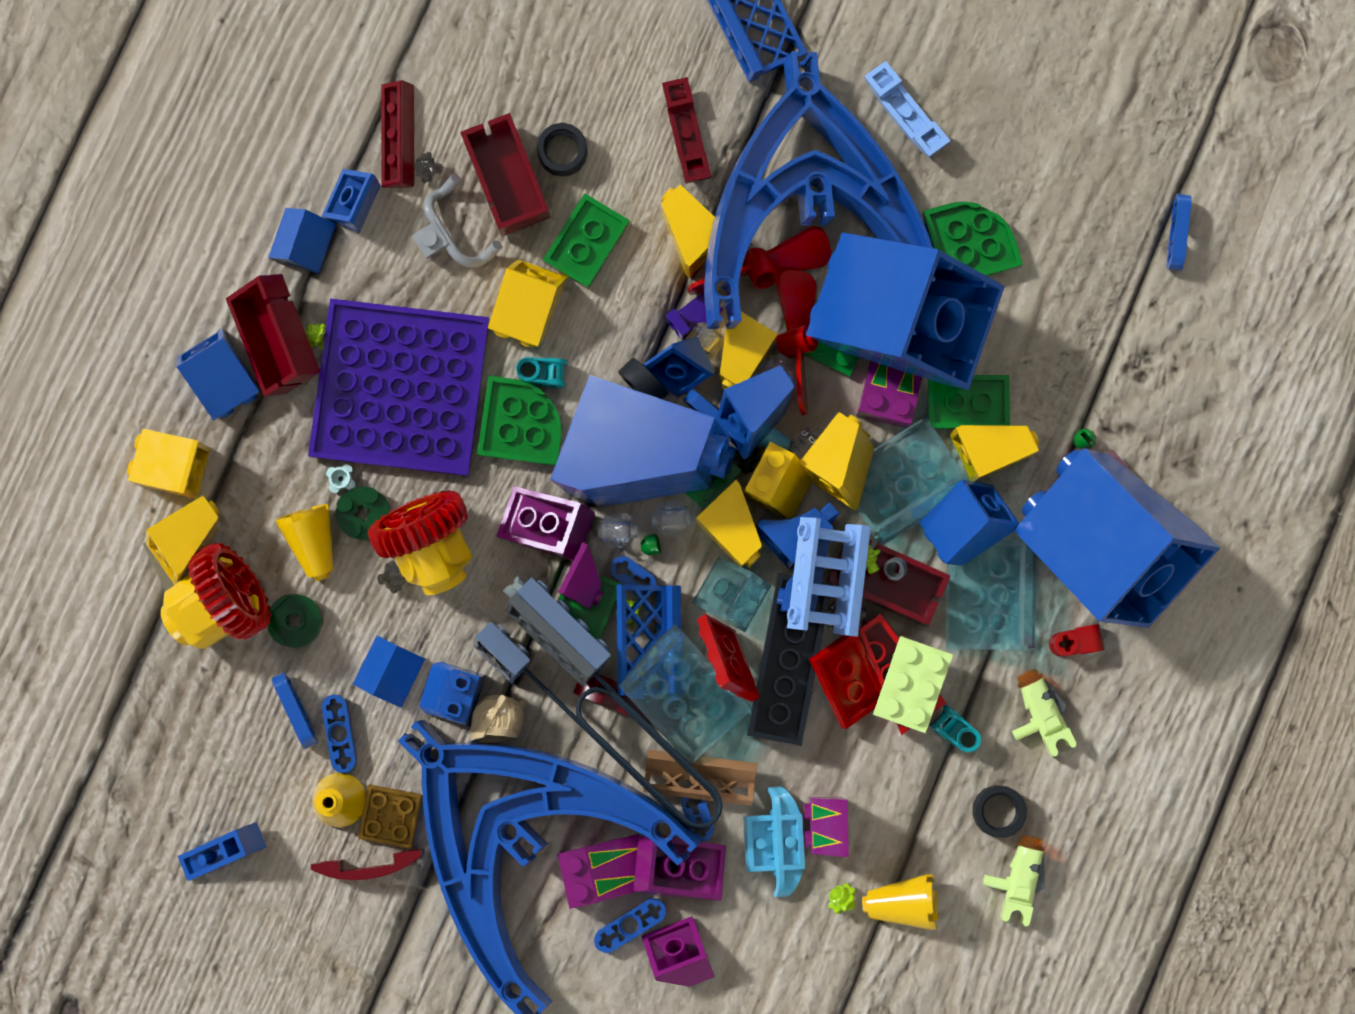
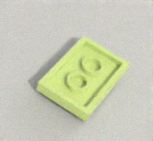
(913, 684)

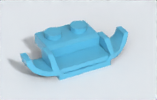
(776, 842)

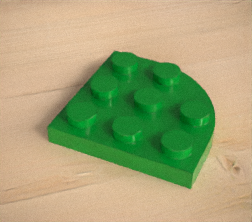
(973, 237)
(519, 423)

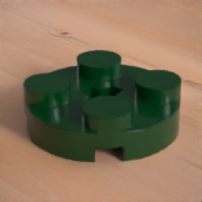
(349, 505)
(310, 621)

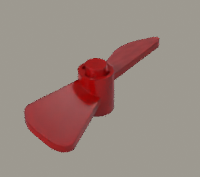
(801, 252)
(797, 299)

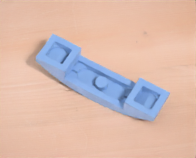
(904, 110)

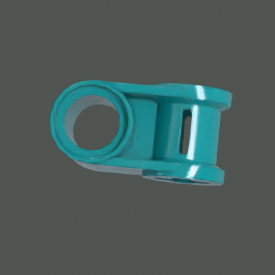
(544, 371)
(954, 729)

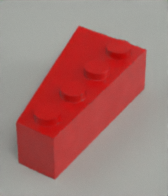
(881, 644)

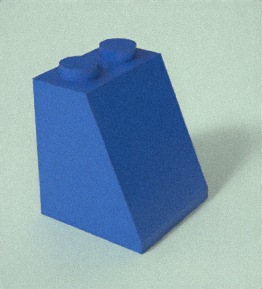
(217, 375)
(754, 408)
(968, 522)

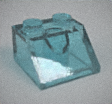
(731, 594)

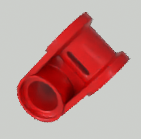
(1081, 641)

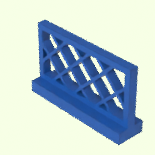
(744, 46)
(665, 613)

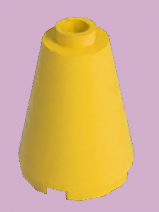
(310, 539)
(348, 800)
(904, 903)

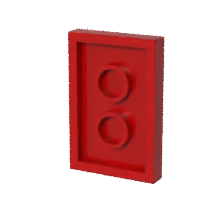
(727, 658)
(847, 679)

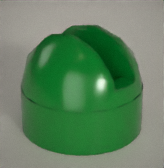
(1080, 443)
(651, 545)

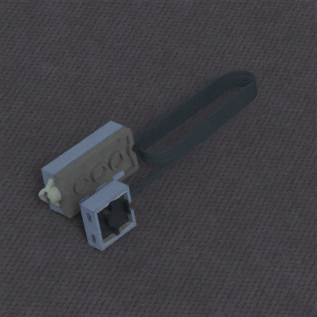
(582, 658)

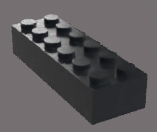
(785, 674)

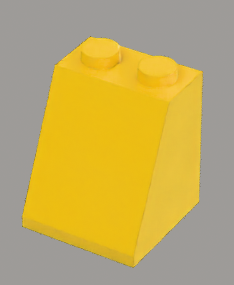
(688, 227)
(526, 302)
(744, 351)
(992, 448)
(840, 460)
(168, 463)
(778, 482)
(731, 526)
(182, 536)

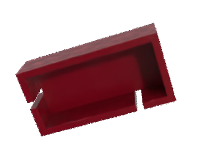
(505, 175)
(272, 335)
(906, 597)

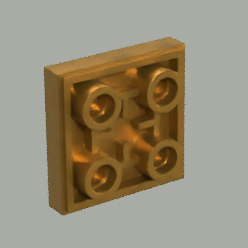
(390, 816)

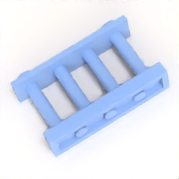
(851, 577)

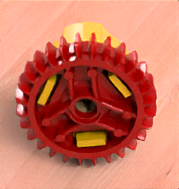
(426, 541)
(215, 600)

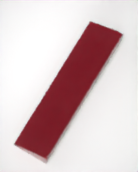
(397, 135)

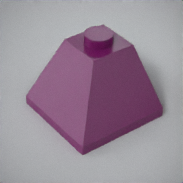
(582, 580)
(678, 954)

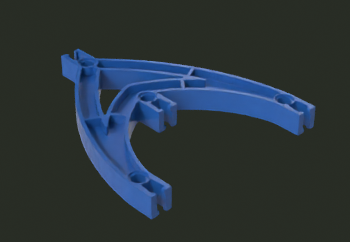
(862, 185)
(473, 880)

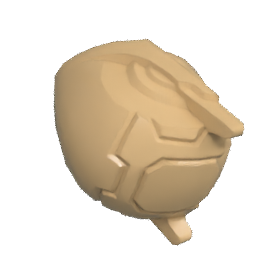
(496, 719)

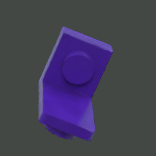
(688, 316)

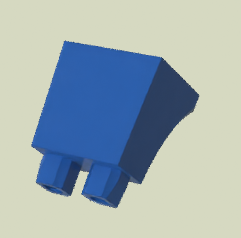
(782, 534)
(451, 692)

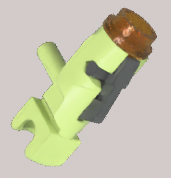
(1045, 710)
(1024, 881)

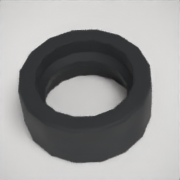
(562, 129)
(641, 379)
(1020, 811)

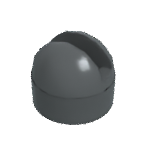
(891, 567)

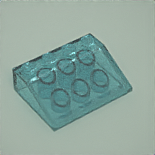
(907, 481)
(993, 600)
(681, 697)

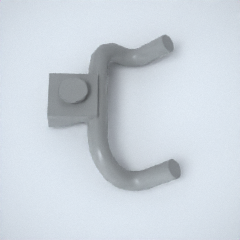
(436, 237)

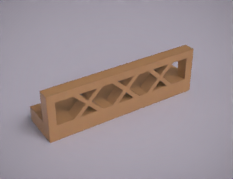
(723, 772)

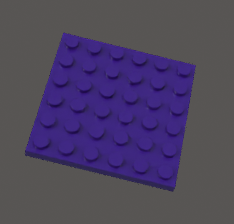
(399, 387)

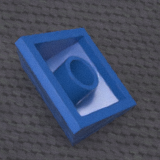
(352, 199)
(302, 240)
(681, 366)
(389, 671)

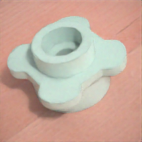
(334, 473)

